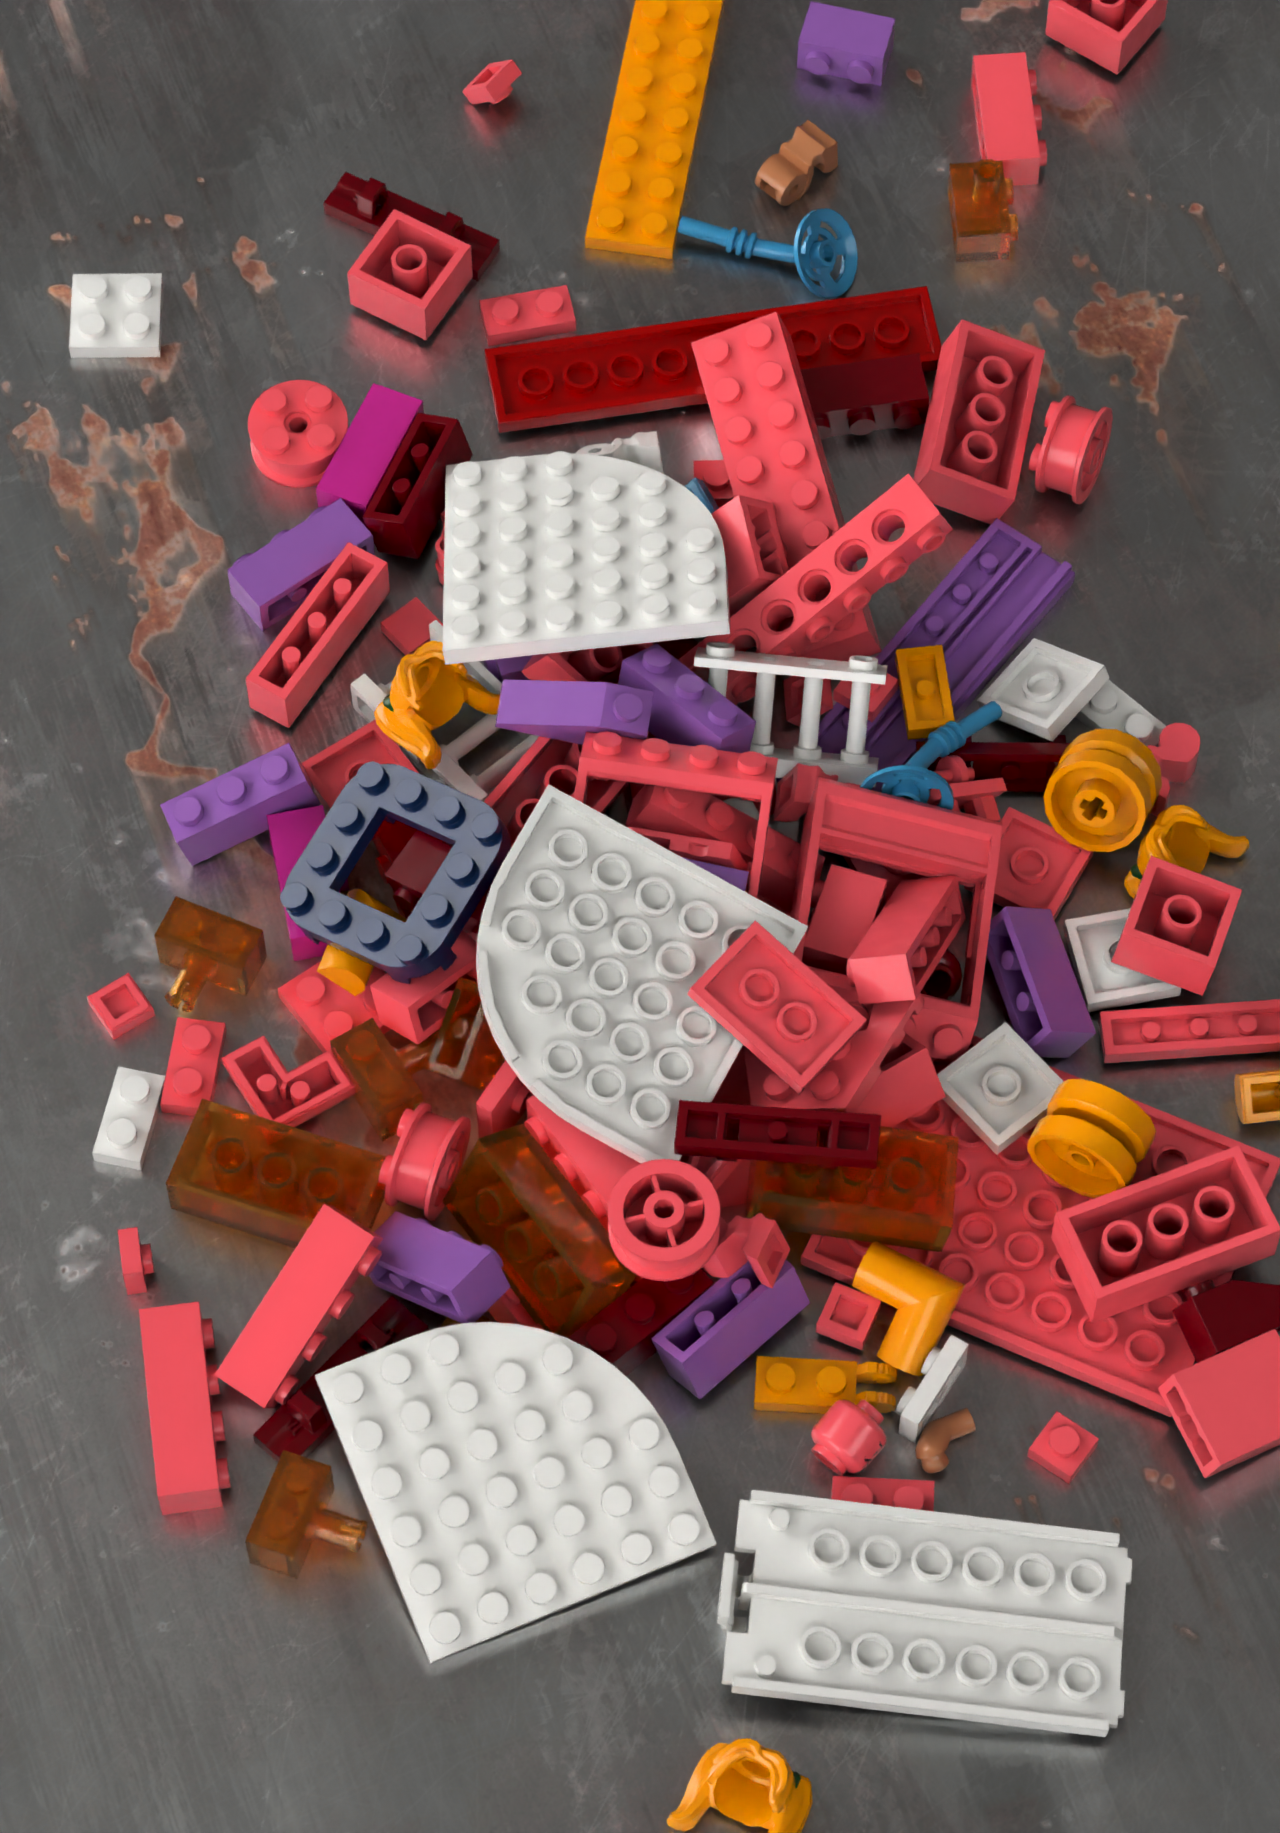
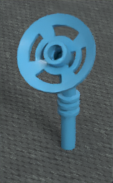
(811, 255)
(914, 779)

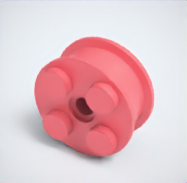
(296, 431)
(1071, 448)
(425, 1159)
(663, 1220)

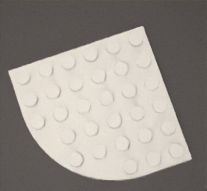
(575, 558)
(592, 971)
(509, 1476)

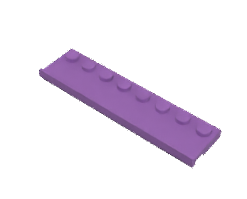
(978, 618)

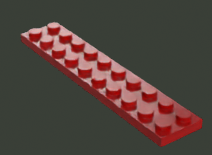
(657, 366)

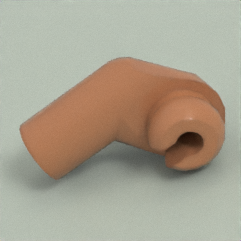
(936, 1439)

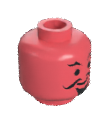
(848, 1436)

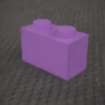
(845, 43)

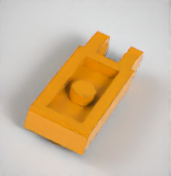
(816, 1384)

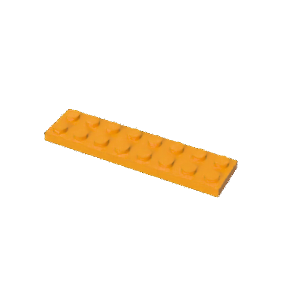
(654, 127)

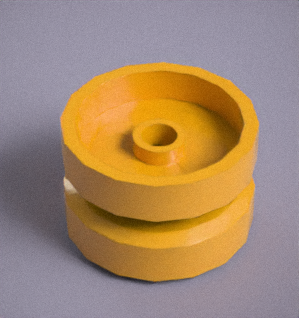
(1102, 790)
(1091, 1138)

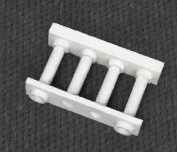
(368, 696)
(854, 761)

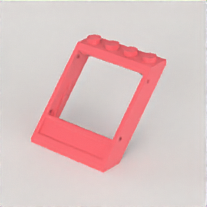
(684, 767)
(919, 841)

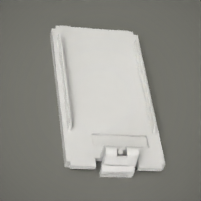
(926, 1613)

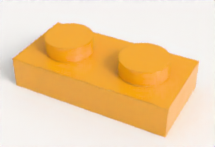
(923, 689)

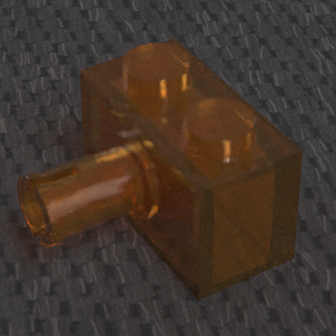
(980, 211)
(207, 949)
(464, 1043)
(382, 1073)
(297, 1514)

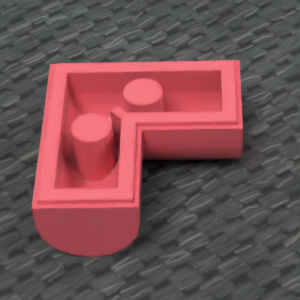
(286, 1095)

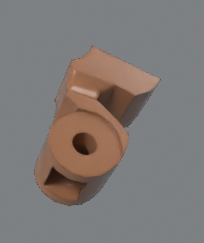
(790, 171)

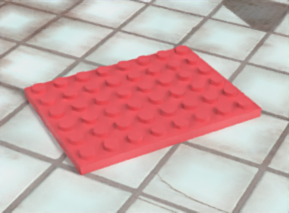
(1013, 1273)

